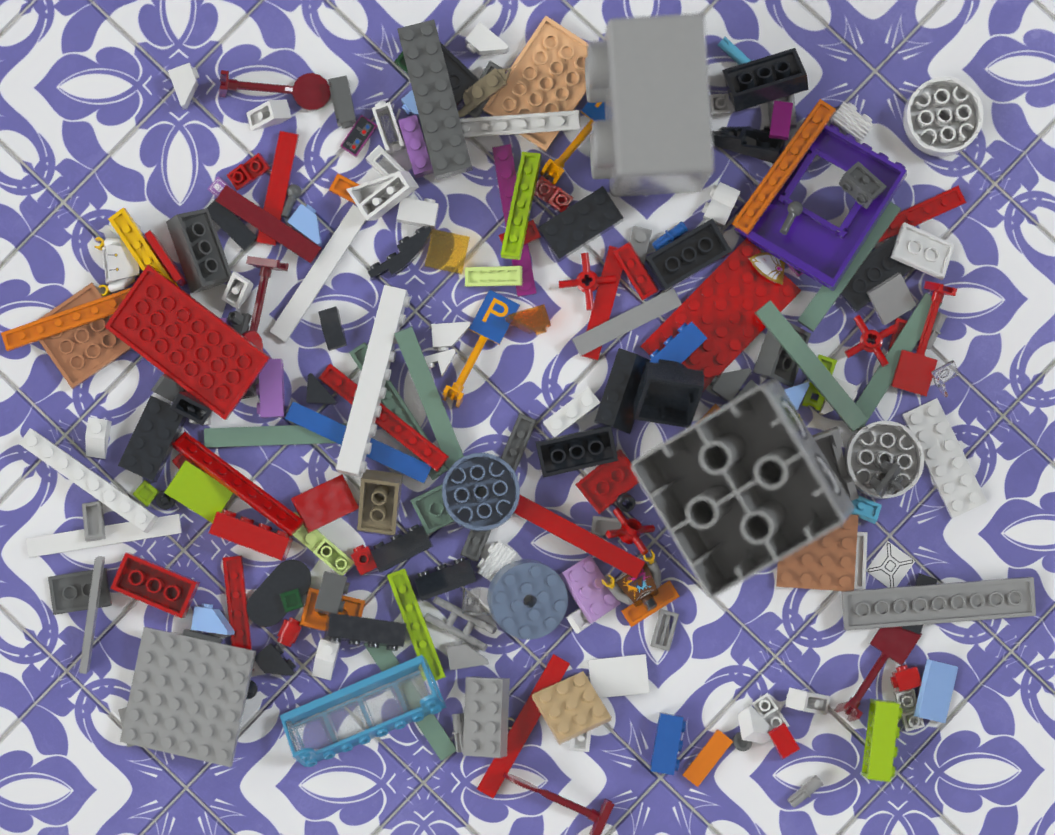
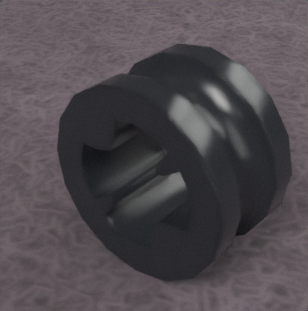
(621, 498)

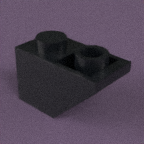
(273, 662)

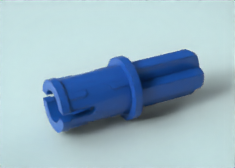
(669, 236)

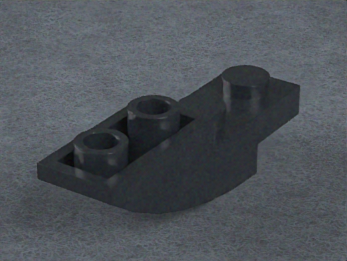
(409, 251)

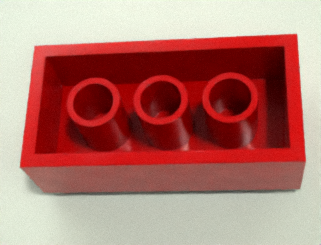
(252, 536)
(155, 585)

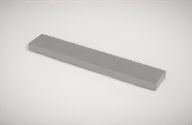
(626, 322)
(92, 614)

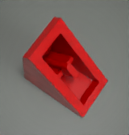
(783, 741)

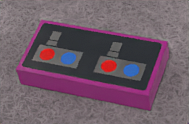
(358, 136)

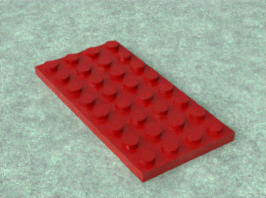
(725, 312)
(187, 342)

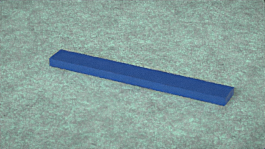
(379, 452)

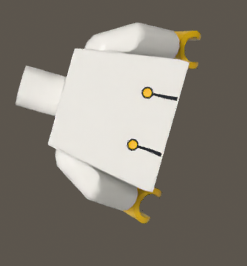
(118, 265)

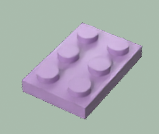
(587, 589)

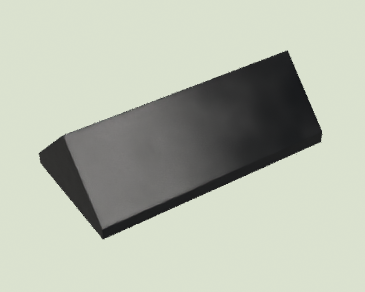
(576, 451)

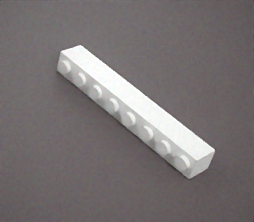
(88, 480)

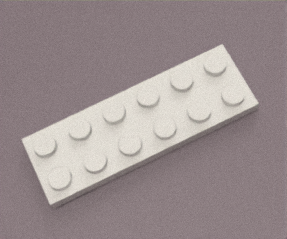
(945, 458)

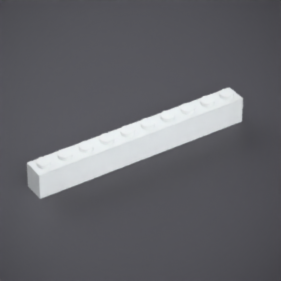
(372, 382)

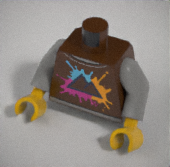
(638, 590)

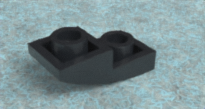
(332, 328)

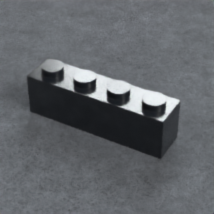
(365, 631)

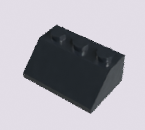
(401, 548)
(445, 579)

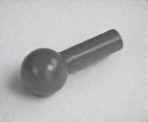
(293, 193)
(794, 209)

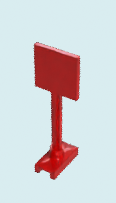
(915, 369)

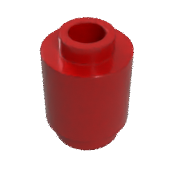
(289, 632)

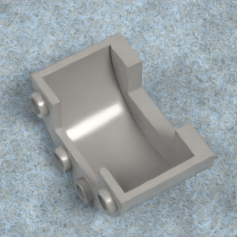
(830, 445)

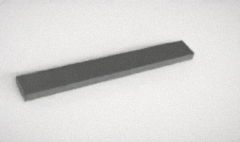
(511, 455)

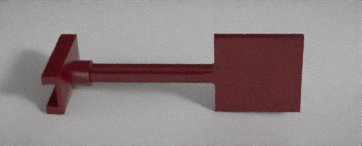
(893, 644)

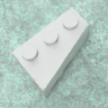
(382, 194)

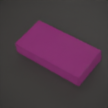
(781, 120)

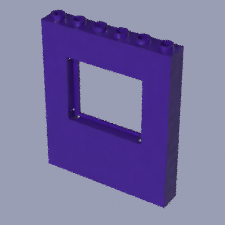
(813, 242)

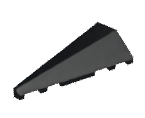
(749, 142)

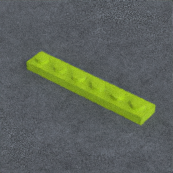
(521, 205)
(415, 621)

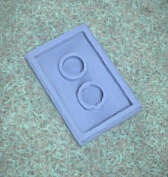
(936, 691)

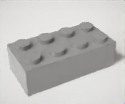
(486, 716)

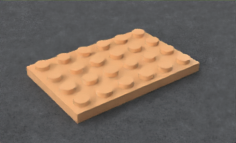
(544, 78)

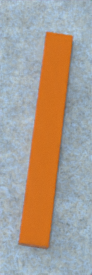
(783, 166)
(63, 321)

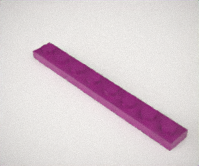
(506, 181)

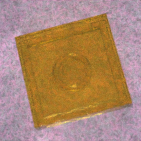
(447, 251)

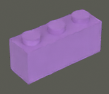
(415, 146)
(271, 390)

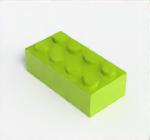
(881, 740)

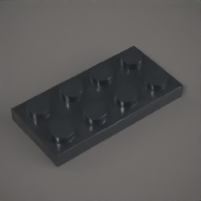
(873, 271)

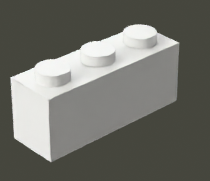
(571, 412)

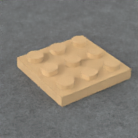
(571, 707)

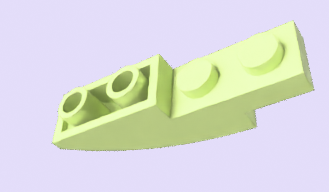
(324, 549)

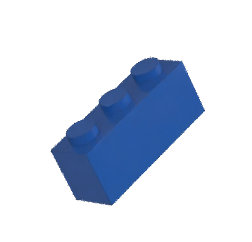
(681, 346)
(667, 743)

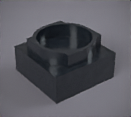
(668, 393)

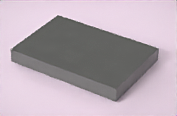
(72, 591)

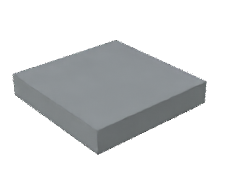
(891, 298)

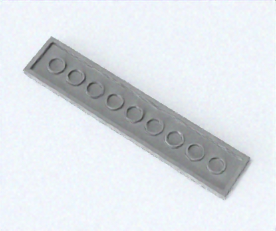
(938, 603)

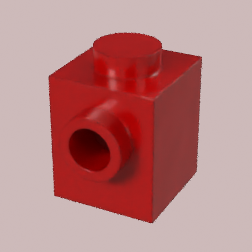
(363, 559)
(905, 678)

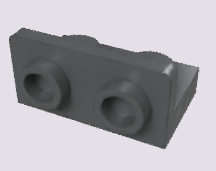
(861, 185)

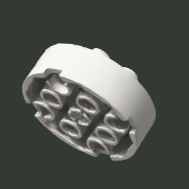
(932, 133)
(885, 438)

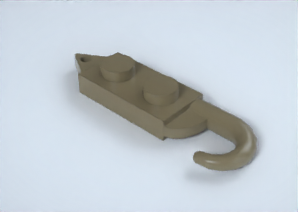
(484, 89)

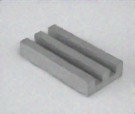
(660, 645)

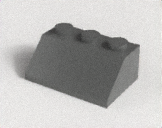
(775, 361)

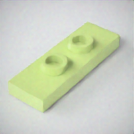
(493, 276)

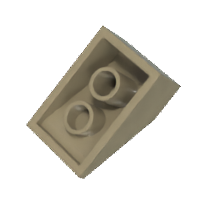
(379, 501)

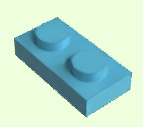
(866, 509)

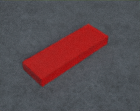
(635, 270)

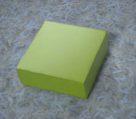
(146, 493)

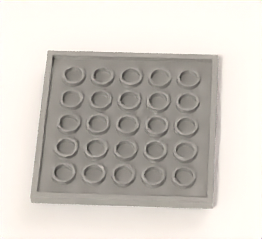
(188, 696)

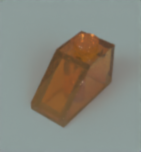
(530, 320)

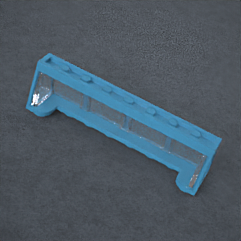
(362, 712)

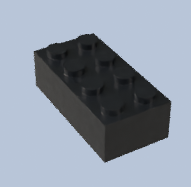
(580, 224)
(688, 255)
(152, 440)

